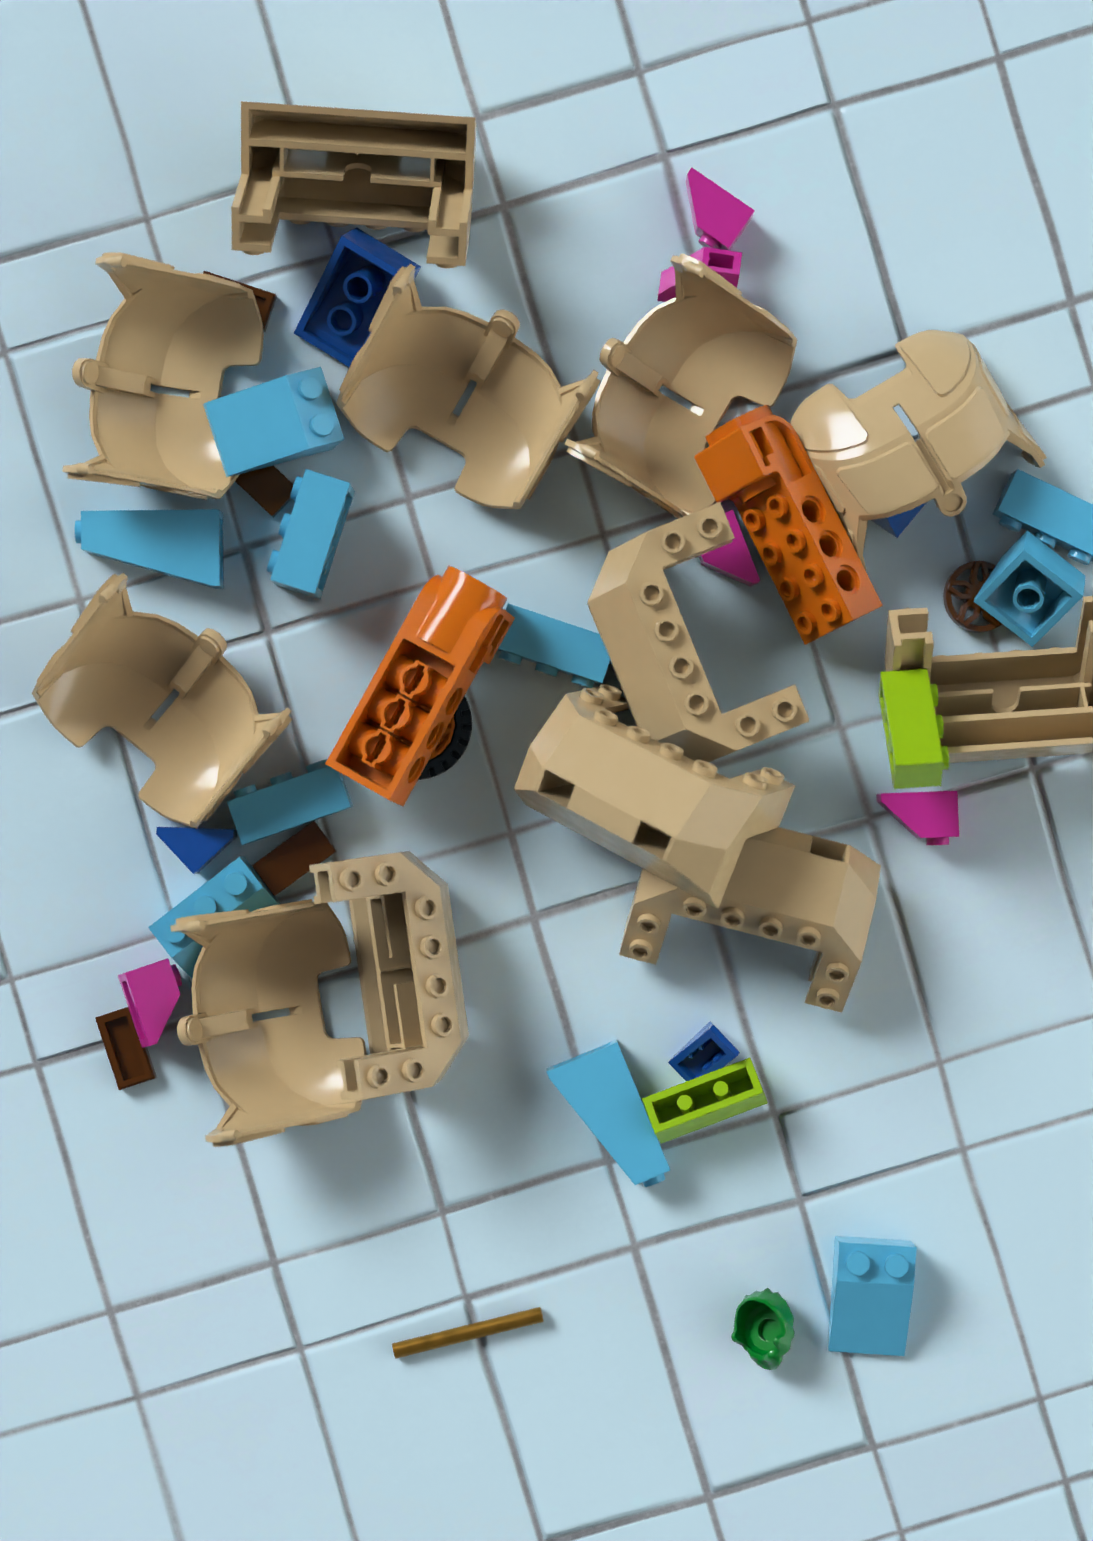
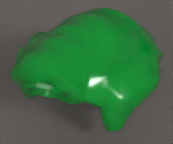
(764, 1327)

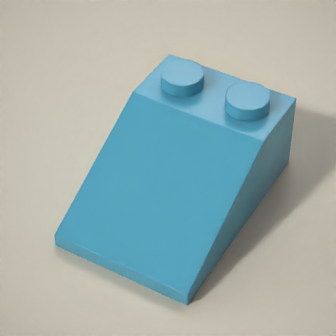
(274, 422)
(871, 1295)

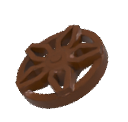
(969, 593)

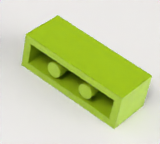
(912, 729)
(704, 1100)

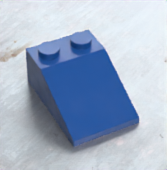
(350, 295)

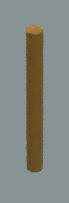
(467, 1332)

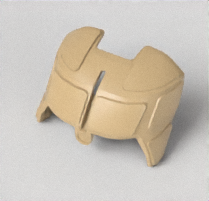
(168, 334)
(706, 350)
(420, 368)
(871, 458)
(122, 671)
(278, 1067)

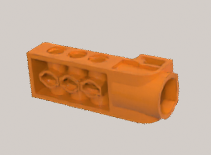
(790, 519)
(421, 683)

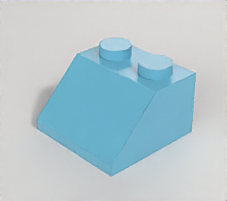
(1031, 589)

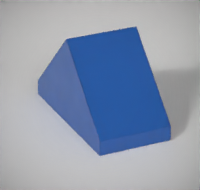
(196, 846)
(704, 1053)

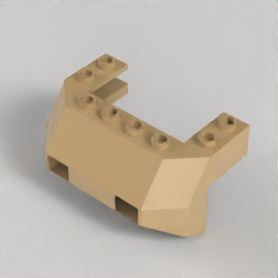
(355, 171)
(655, 651)
(1003, 700)
(646, 795)
(781, 890)
(404, 971)

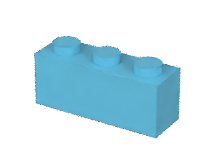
(1047, 513)
(554, 647)
(288, 802)

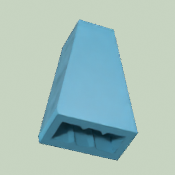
(162, 541)
(611, 1107)

